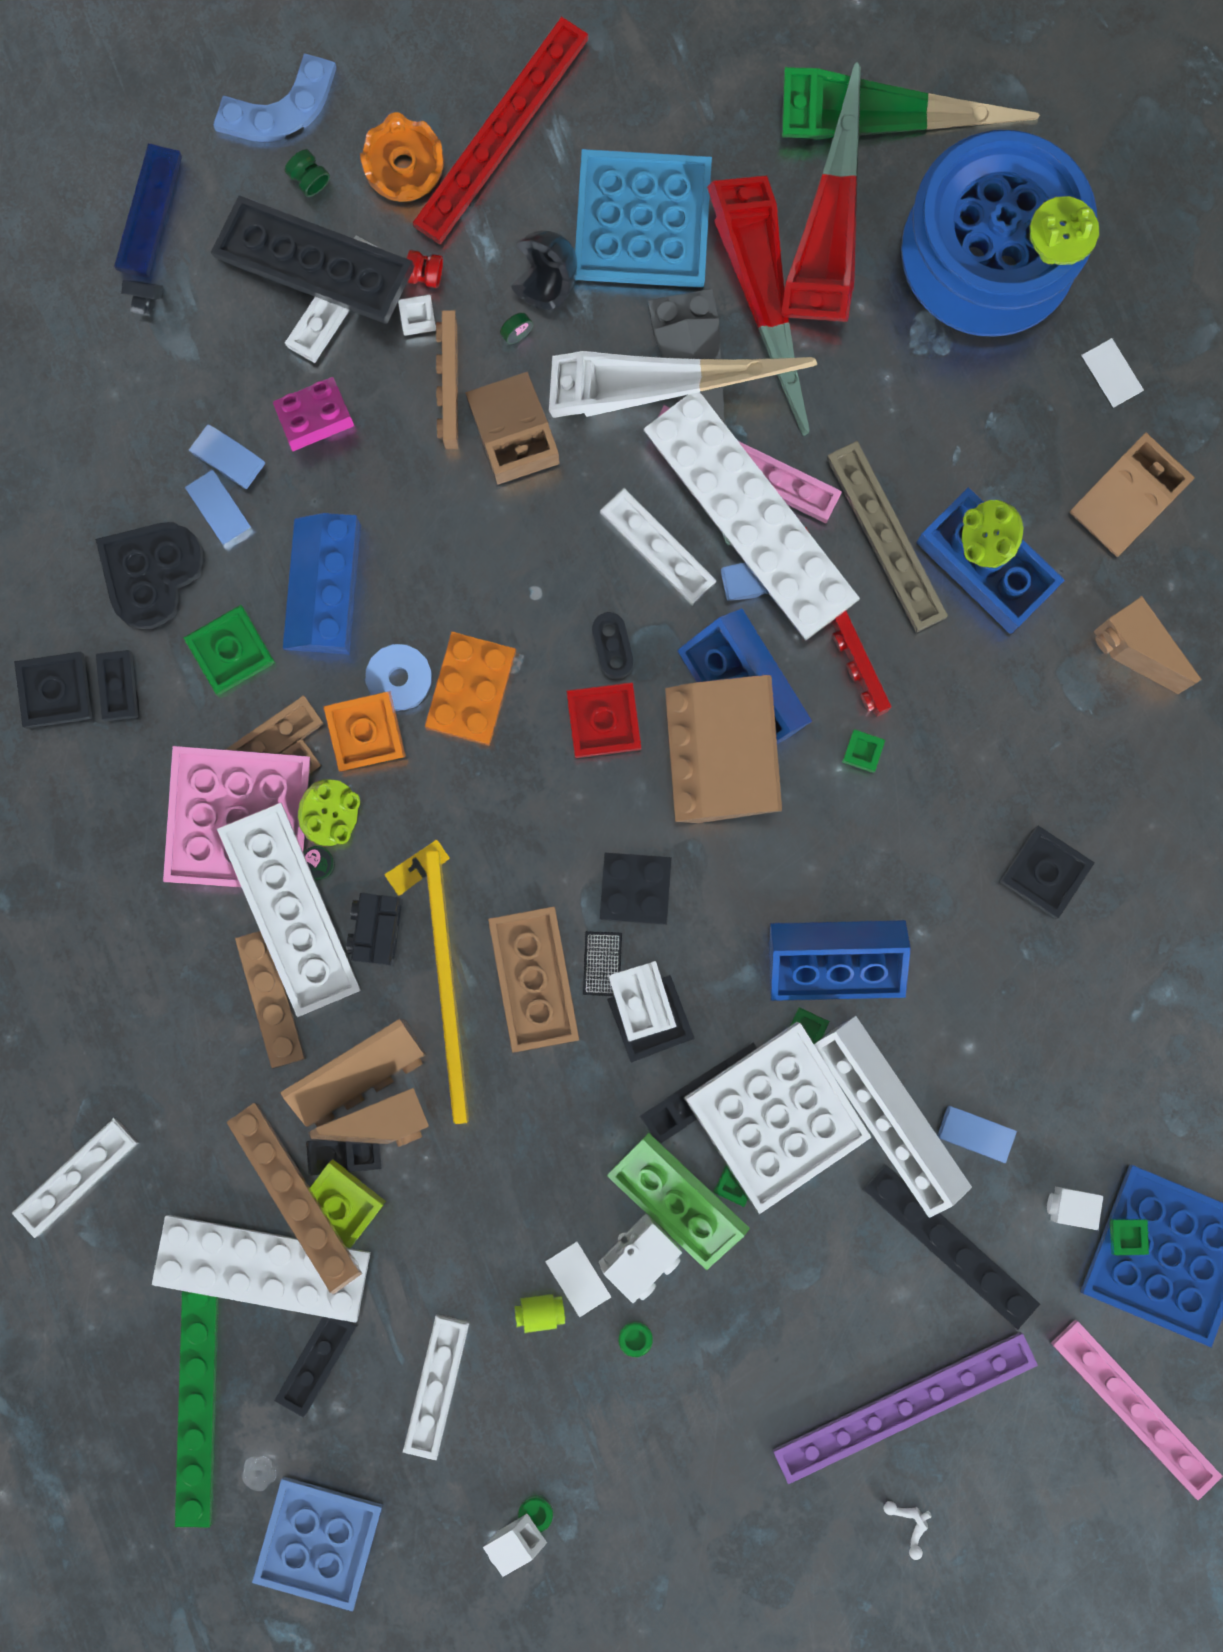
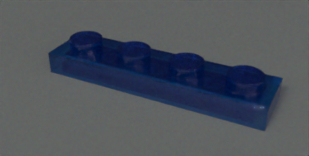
(148, 210)

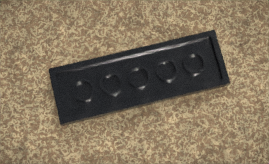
(313, 259)

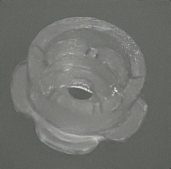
(256, 1482)

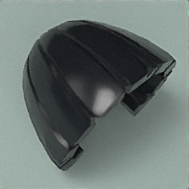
(551, 269)

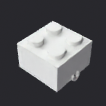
(640, 1260)

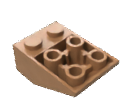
(513, 428)
(1131, 494)

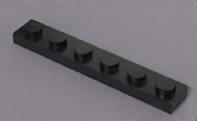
(952, 1248)

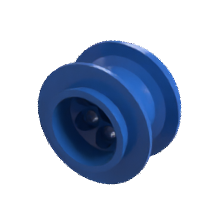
(990, 180)

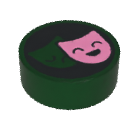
(516, 328)
(320, 862)

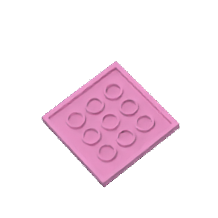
(217, 789)

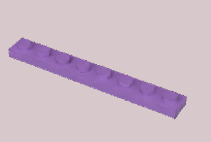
(904, 1407)

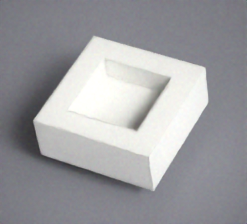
(417, 315)

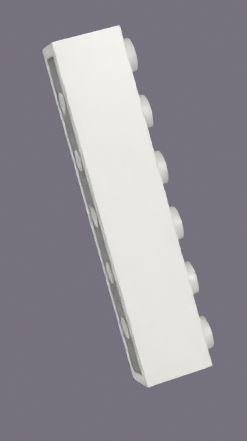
(893, 1117)

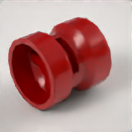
(427, 268)

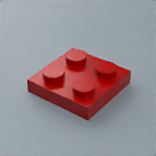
(603, 720)

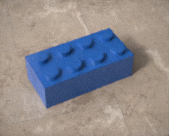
(1005, 592)

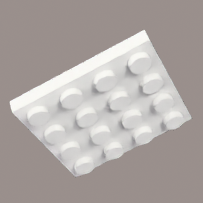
(777, 1117)

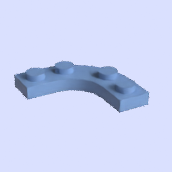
(284, 117)

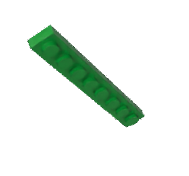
(196, 1410)

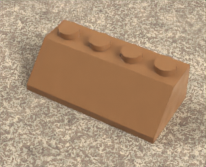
(354, 1073)

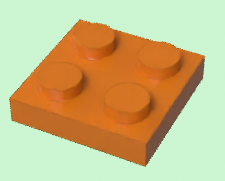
(364, 731)

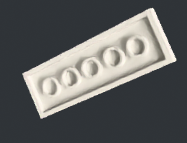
(289, 909)
(251, 1269)

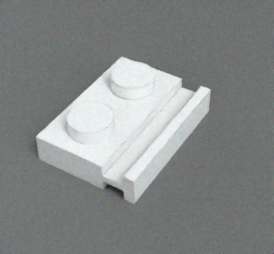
(642, 1001)

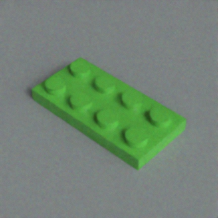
(678, 1201)

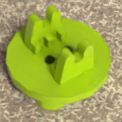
(1080, 227)
(989, 519)
(333, 798)

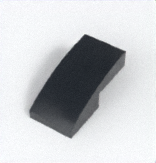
(348, 1154)

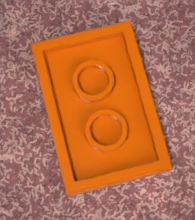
(470, 688)

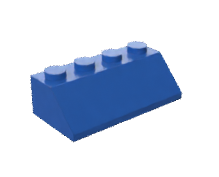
(322, 583)
(735, 650)
(838, 960)

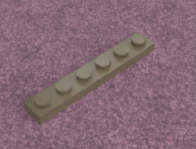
(887, 536)

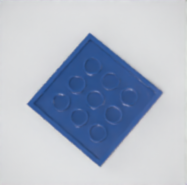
(1182, 1275)

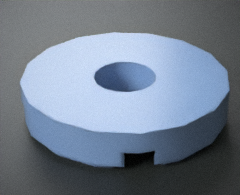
(404, 658)

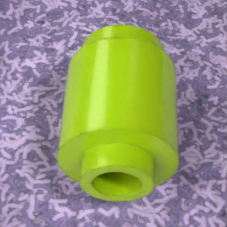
(540, 1313)

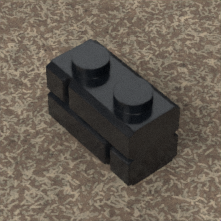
(375, 929)

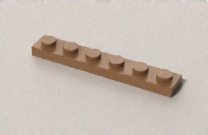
(294, 1198)

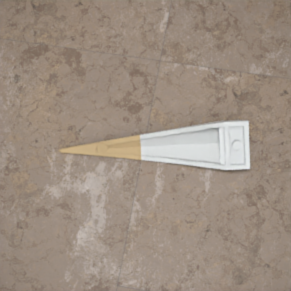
(611, 382)

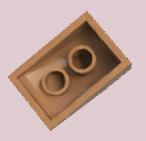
(1144, 645)
(384, 1122)

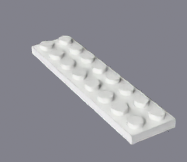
(751, 514)

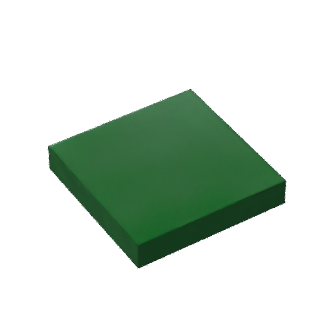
(229, 650)

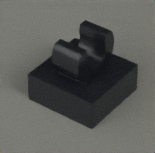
(141, 294)

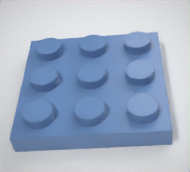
(317, 1543)

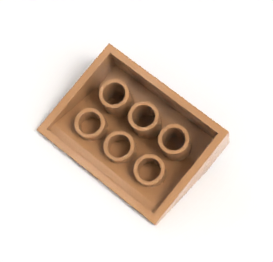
(723, 749)

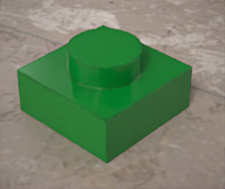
(863, 751)
(1129, 1236)

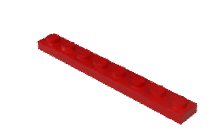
(500, 130)

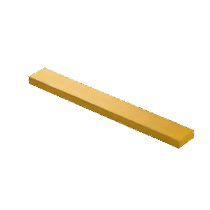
(446, 987)

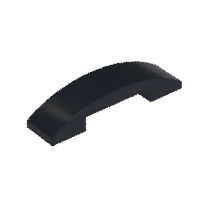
(674, 1112)

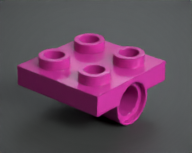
(313, 413)

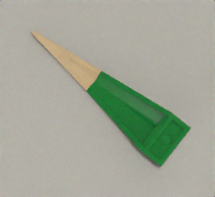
(816, 98)

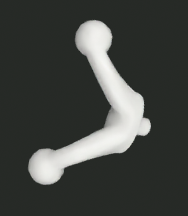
(891, 1509)

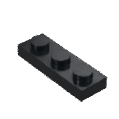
(315, 1365)

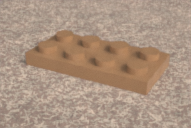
(533, 979)

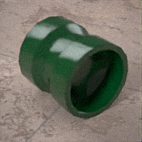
(307, 173)

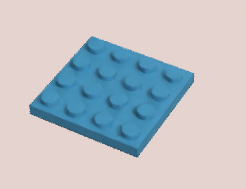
(642, 218)

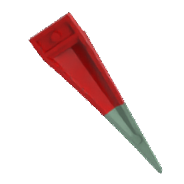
(751, 237)
(824, 263)

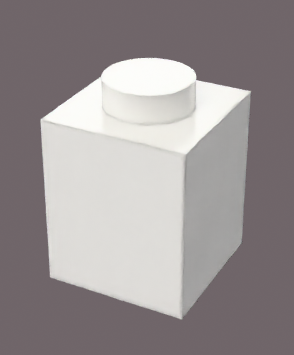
(1075, 1208)
(514, 1545)

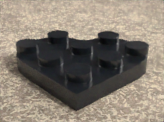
(147, 569)

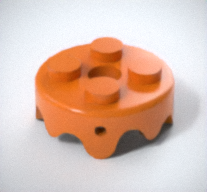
(396, 138)

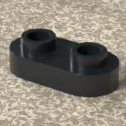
(612, 646)

